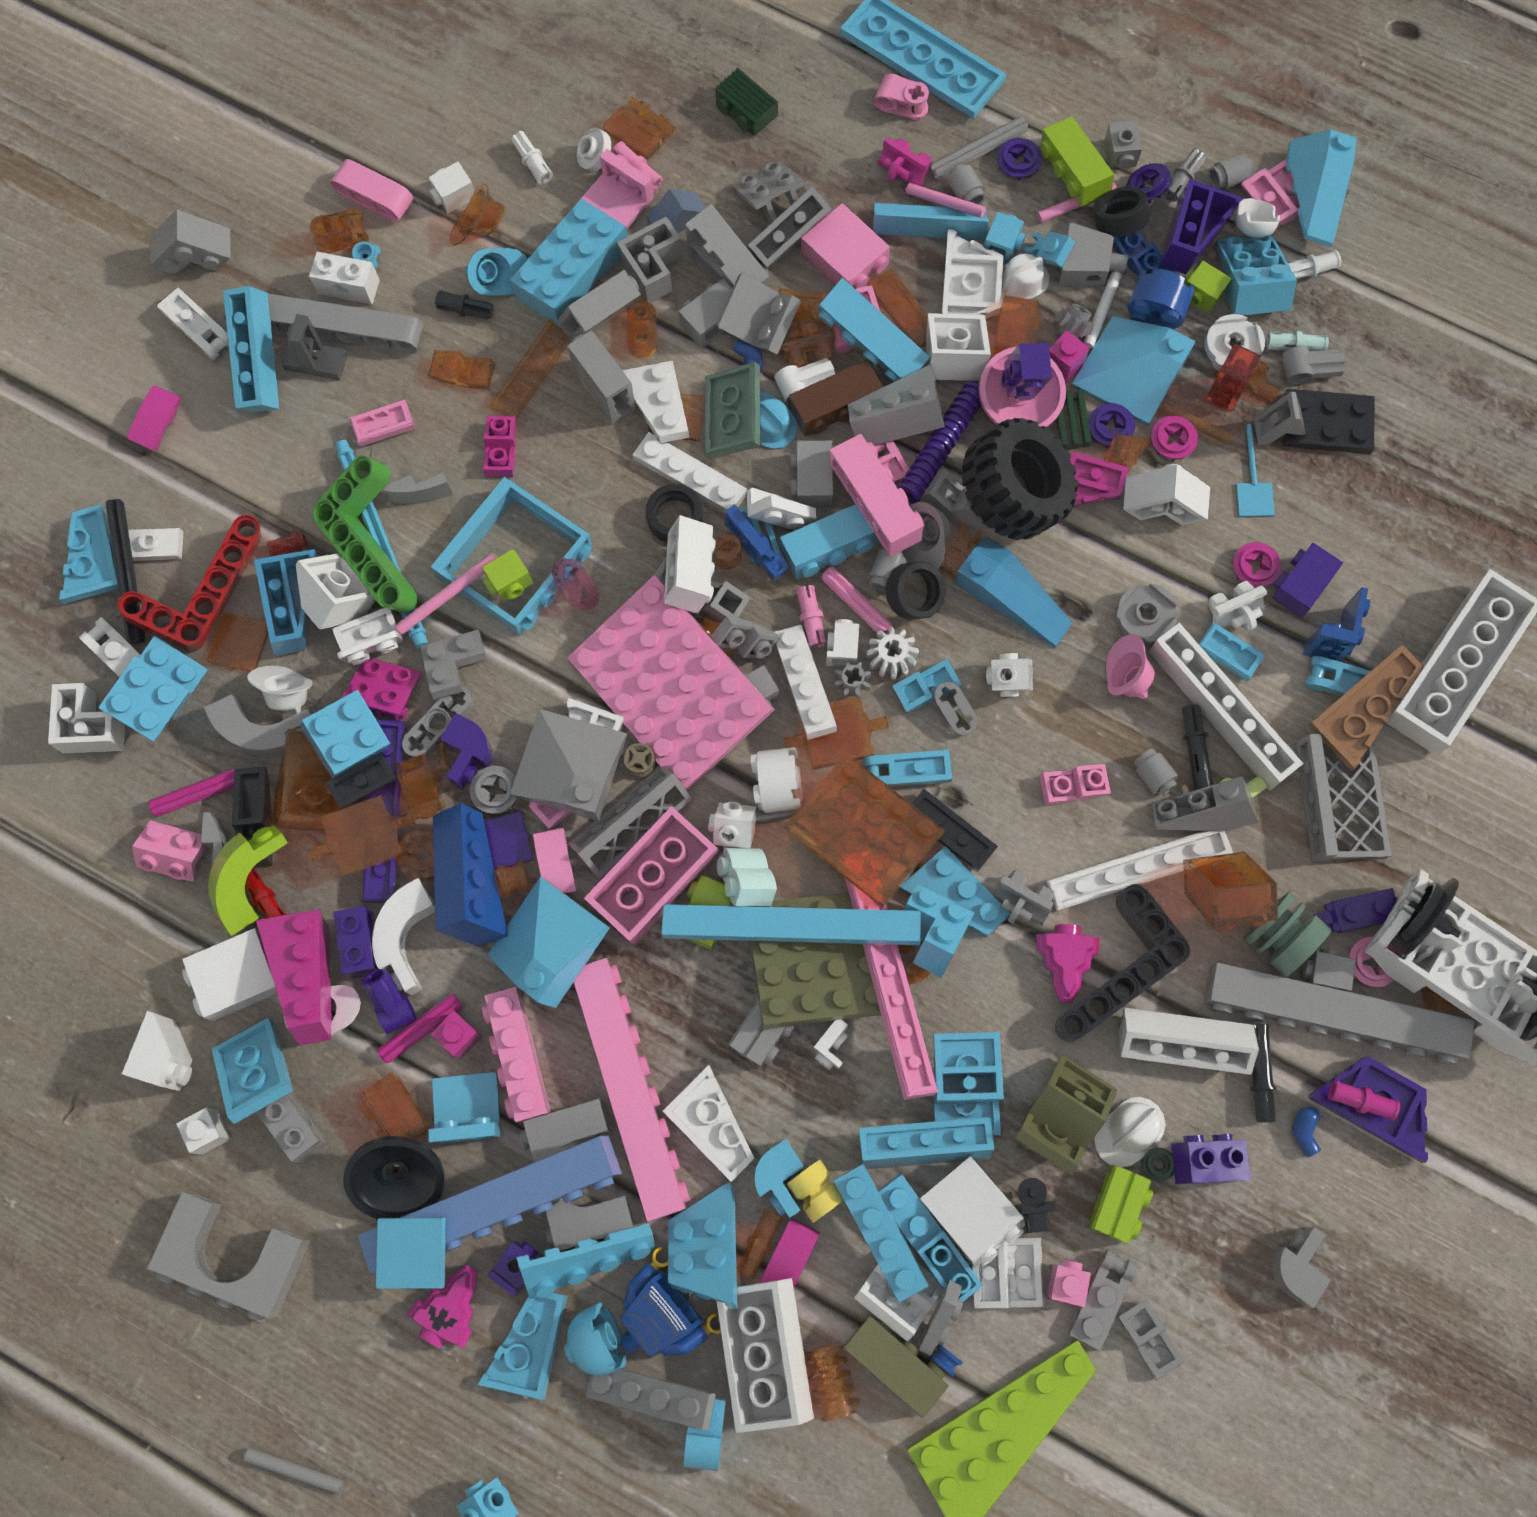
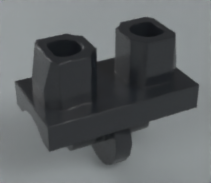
(1034, 1208)

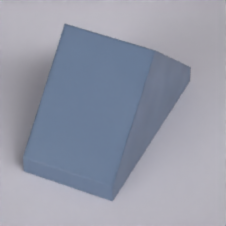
(678, 207)

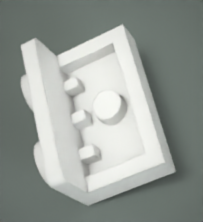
(778, 510)

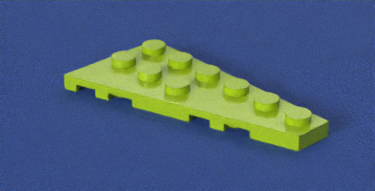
(986, 1446)

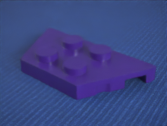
(1409, 1127)

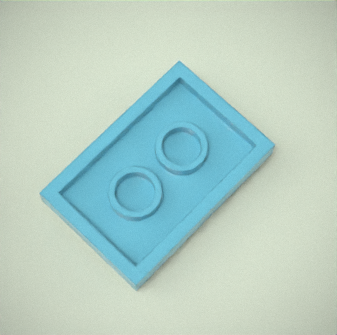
(251, 1070)

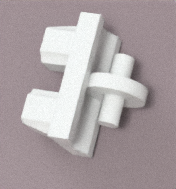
(1240, 610)

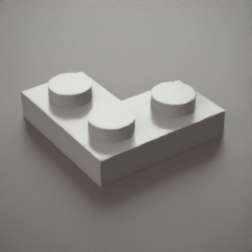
(446, 656)

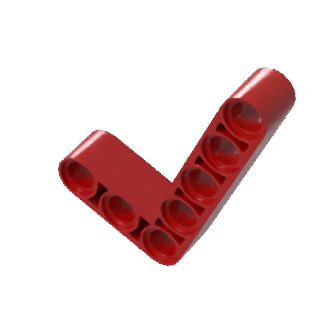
(204, 593)

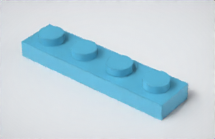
(881, 1233)

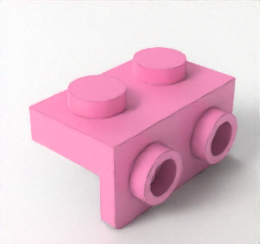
(168, 851)

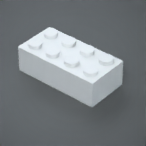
(765, 1357)

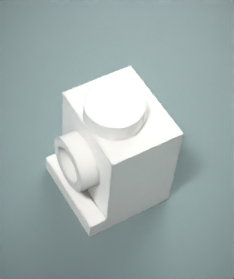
(843, 644)

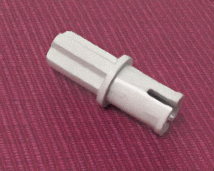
(532, 158)
(1316, 264)

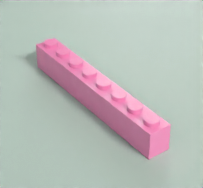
(629, 1092)

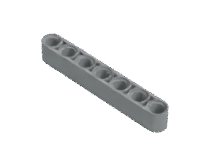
(348, 324)

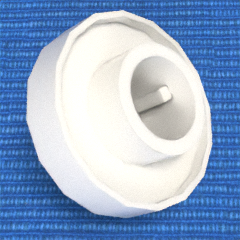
(591, 147)

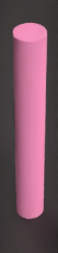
(946, 200)
(1060, 209)

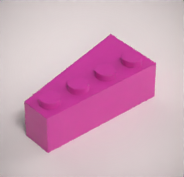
(300, 967)

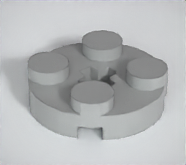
(1144, 597)

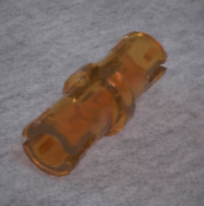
(759, 1244)

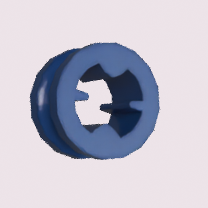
(946, 1359)

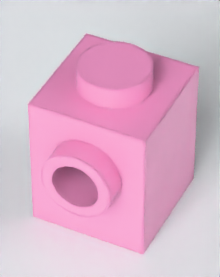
(1068, 1283)

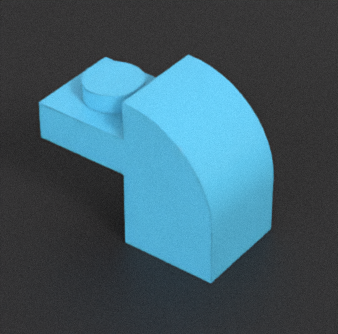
(771, 1172)
(704, 1446)

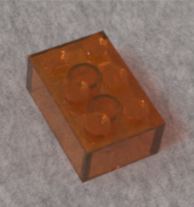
(1230, 890)

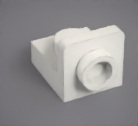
(832, 1038)

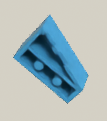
(281, 601)

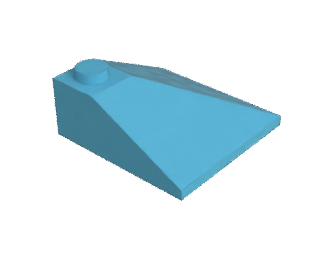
(1134, 366)
(547, 943)

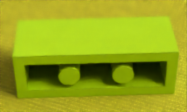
(1076, 161)

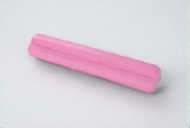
(856, 600)

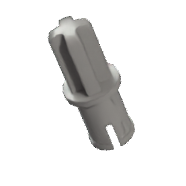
(1184, 173)

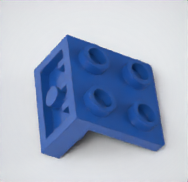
(1338, 640)

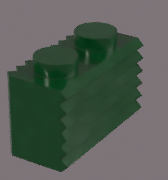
(746, 102)

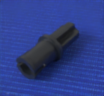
(463, 305)

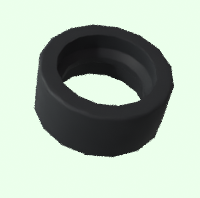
(1117, 200)
(665, 494)
(935, 589)

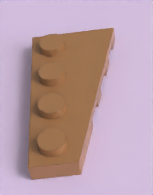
(1361, 712)

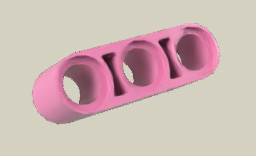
(371, 190)

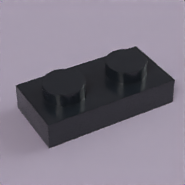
(361, 781)

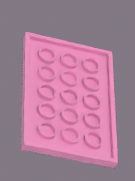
(670, 683)

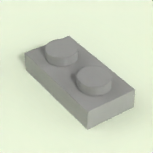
(946, 1309)

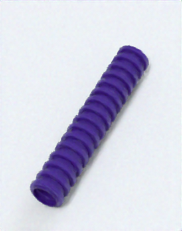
(941, 442)

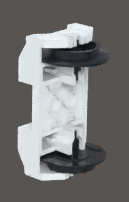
(1463, 961)

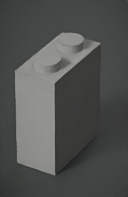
(599, 305)
(601, 377)

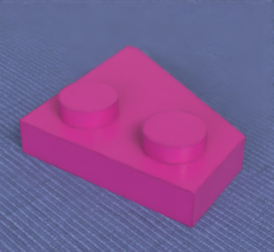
(1097, 479)

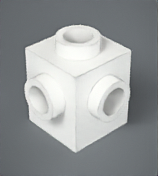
(1021, 675)
(733, 825)

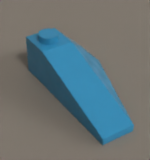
(1009, 588)

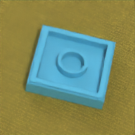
(410, 1253)

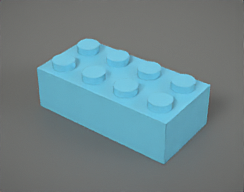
(569, 261)

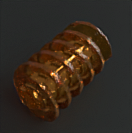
(832, 1381)

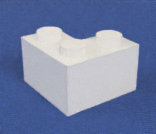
(1169, 493)
(77, 725)

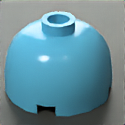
(594, 1342)

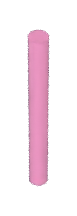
(444, 595)

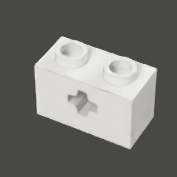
(344, 278)

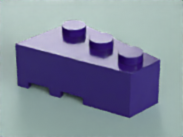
(1196, 223)

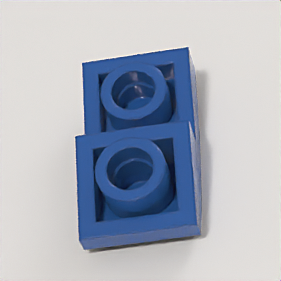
(1139, 253)

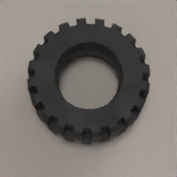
(996, 490)

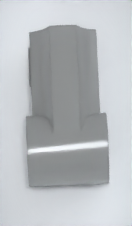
(1305, 365)

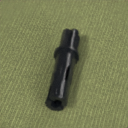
(1197, 746)
(1263, 1079)

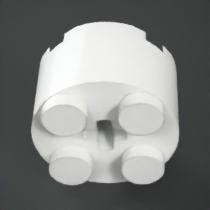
(778, 780)

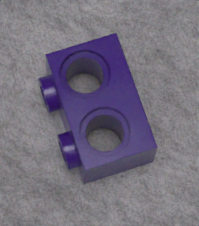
(354, 941)

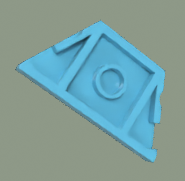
(705, 1248)

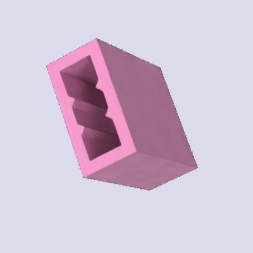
(845, 248)

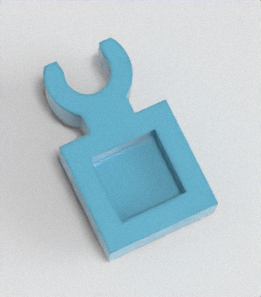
(1052, 249)

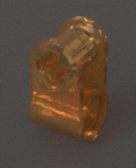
(339, 230)

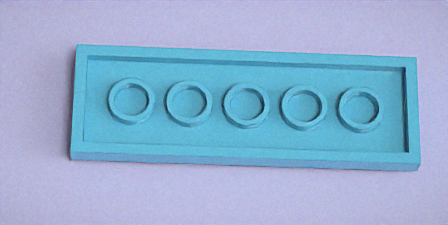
(923, 55)

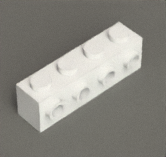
(1188, 1041)

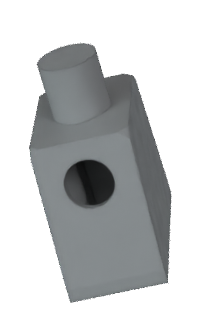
(1090, 258)

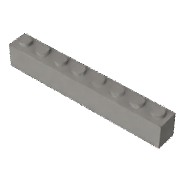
(1340, 1013)

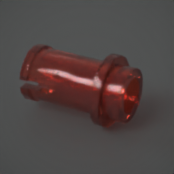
(289, 544)

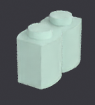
(747, 877)

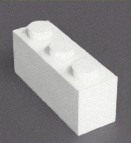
(689, 564)

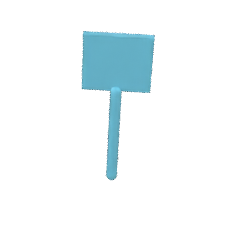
(1254, 498)

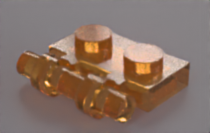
(637, 135)

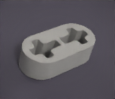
(949, 712)

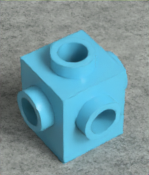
(487, 1501)

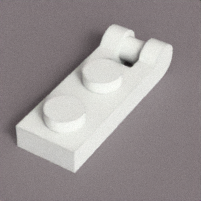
(194, 323)
(115, 651)

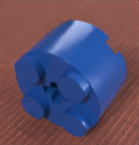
(1160, 299)

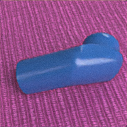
(1303, 1129)

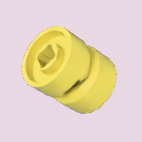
(815, 1191)

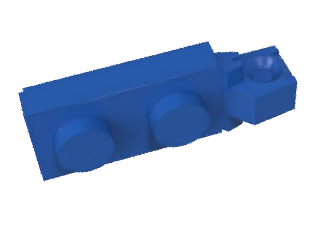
(755, 544)

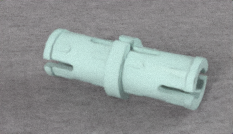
(1286, 341)

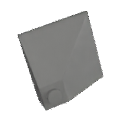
(568, 764)

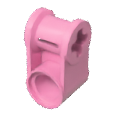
(899, 95)

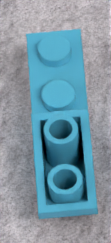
(927, 1237)

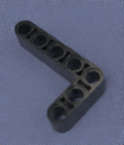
(1132, 974)

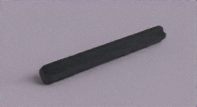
(123, 563)

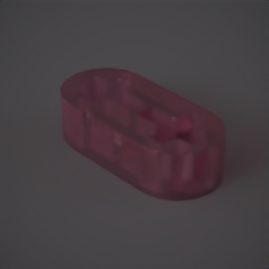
(570, 587)

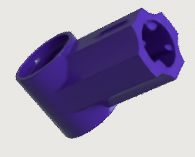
(390, 1006)

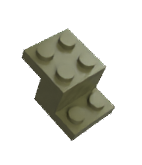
(1066, 1115)

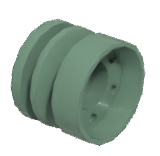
(1289, 936)

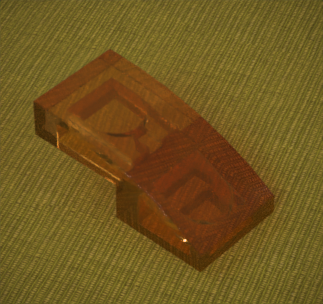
(462, 371)

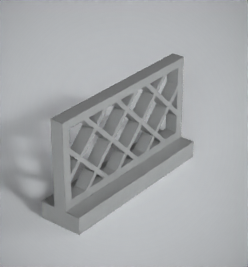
(1318, 803)

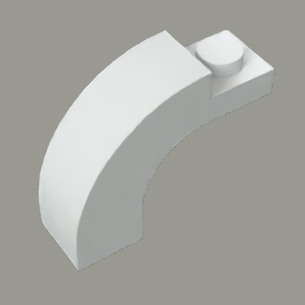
(391, 930)

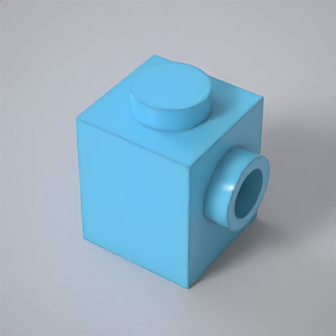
(1005, 235)

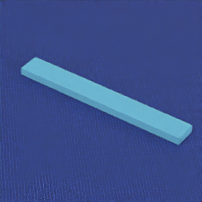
(791, 924)

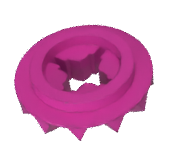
(1170, 426)
(1269, 562)

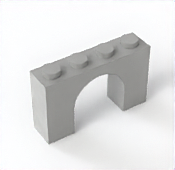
(554, 1134)
(183, 1259)

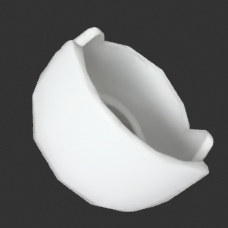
(1256, 218)

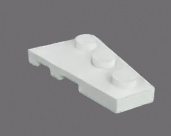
(659, 400)
(710, 1124)

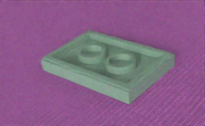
(732, 410)

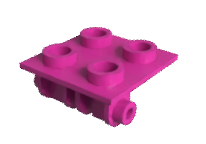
(384, 687)

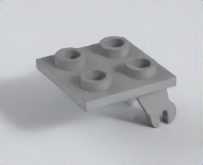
(767, 184)

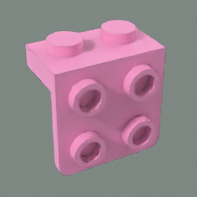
(621, 189)

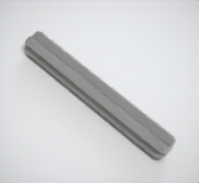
(978, 147)

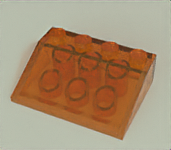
(864, 830)

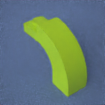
(230, 873)

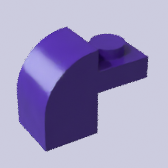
(472, 746)

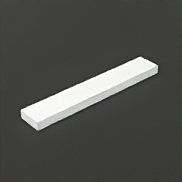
(1134, 869)

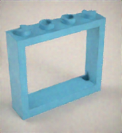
(477, 528)

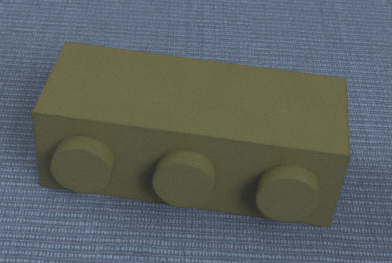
(897, 1365)

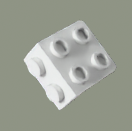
(367, 635)

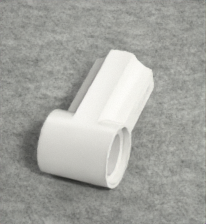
(794, 379)

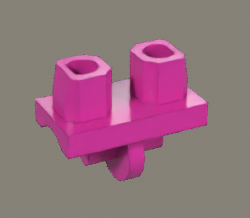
(903, 163)

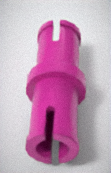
(1364, 1100)

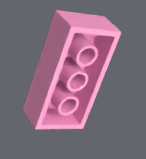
(652, 875)

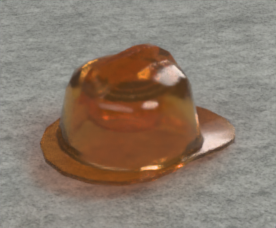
(478, 217)

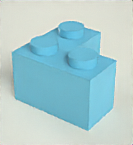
(941, 928)

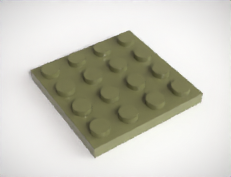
(811, 979)

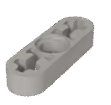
(436, 710)

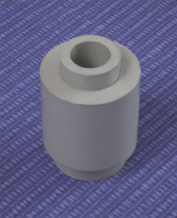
(1231, 171)
(966, 184)
(883, 568)
(1156, 772)

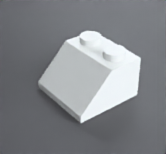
(957, 346)
(331, 591)
(159, 1054)

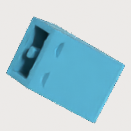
(1258, 273)

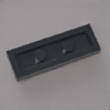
(959, 835)

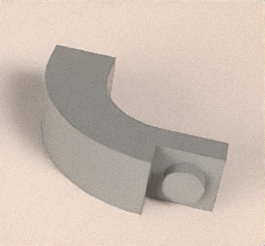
(256, 740)

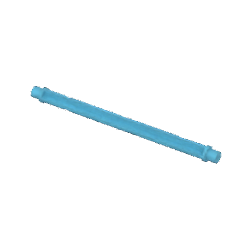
(375, 528)

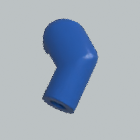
(749, 353)

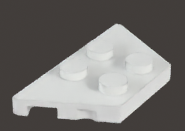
(971, 278)

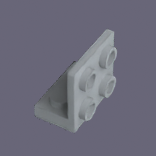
(758, 314)

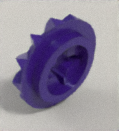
(1013, 150)
(1153, 173)
(1102, 415)

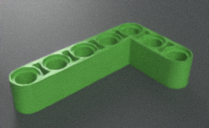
(338, 519)

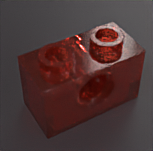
(1233, 377)

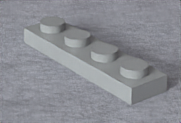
(653, 1397)

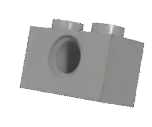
(292, 1128)

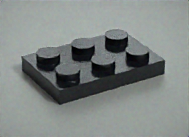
(1334, 422)

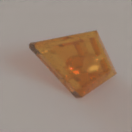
(1126, 449)

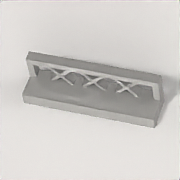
(621, 816)

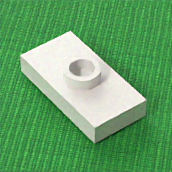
(156, 544)

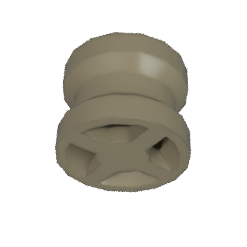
(635, 755)

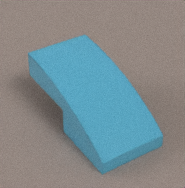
(920, 687)

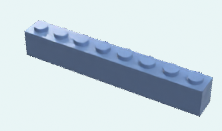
(515, 1194)

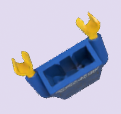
(660, 1316)

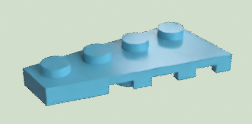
(589, 1257)

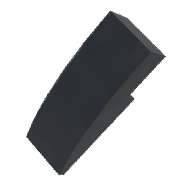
(252, 804)

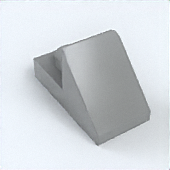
(1279, 419)

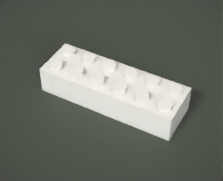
(1464, 662)

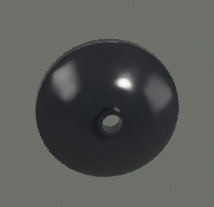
(391, 1190)

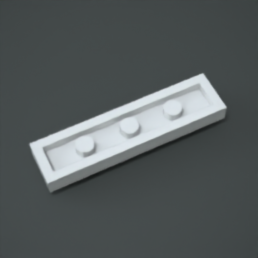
(689, 472)
(805, 683)

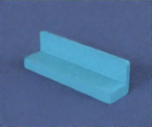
(927, 221)
(926, 1142)

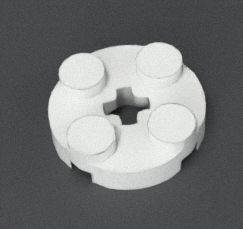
(1230, 327)

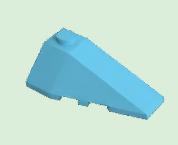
(1320, 176)

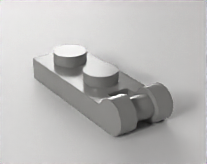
(1103, 1300)

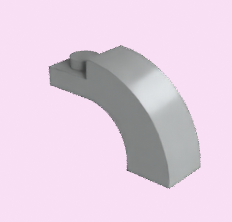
(725, 600)

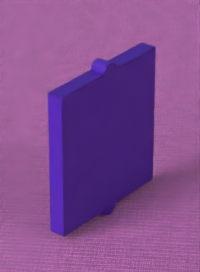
(508, 840)

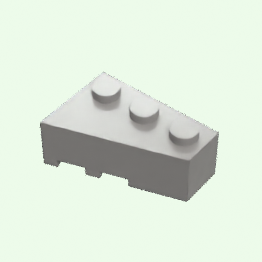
(719, 249)
(898, 409)

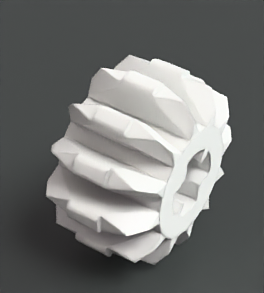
(900, 661)

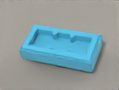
(1231, 652)

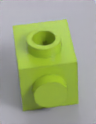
(1208, 284)
(506, 576)

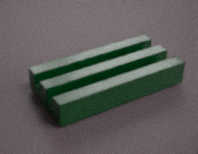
(1086, 438)

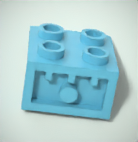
(465, 1108)

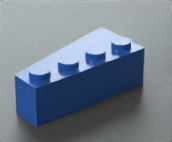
(465, 878)

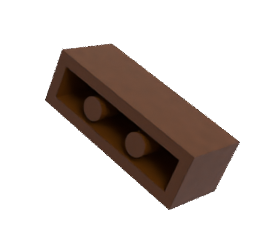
(828, 399)

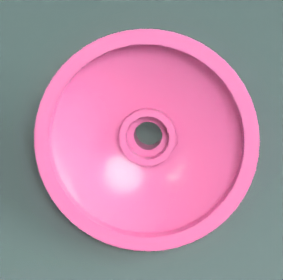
(999, 407)

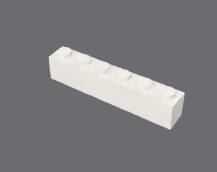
(1225, 706)

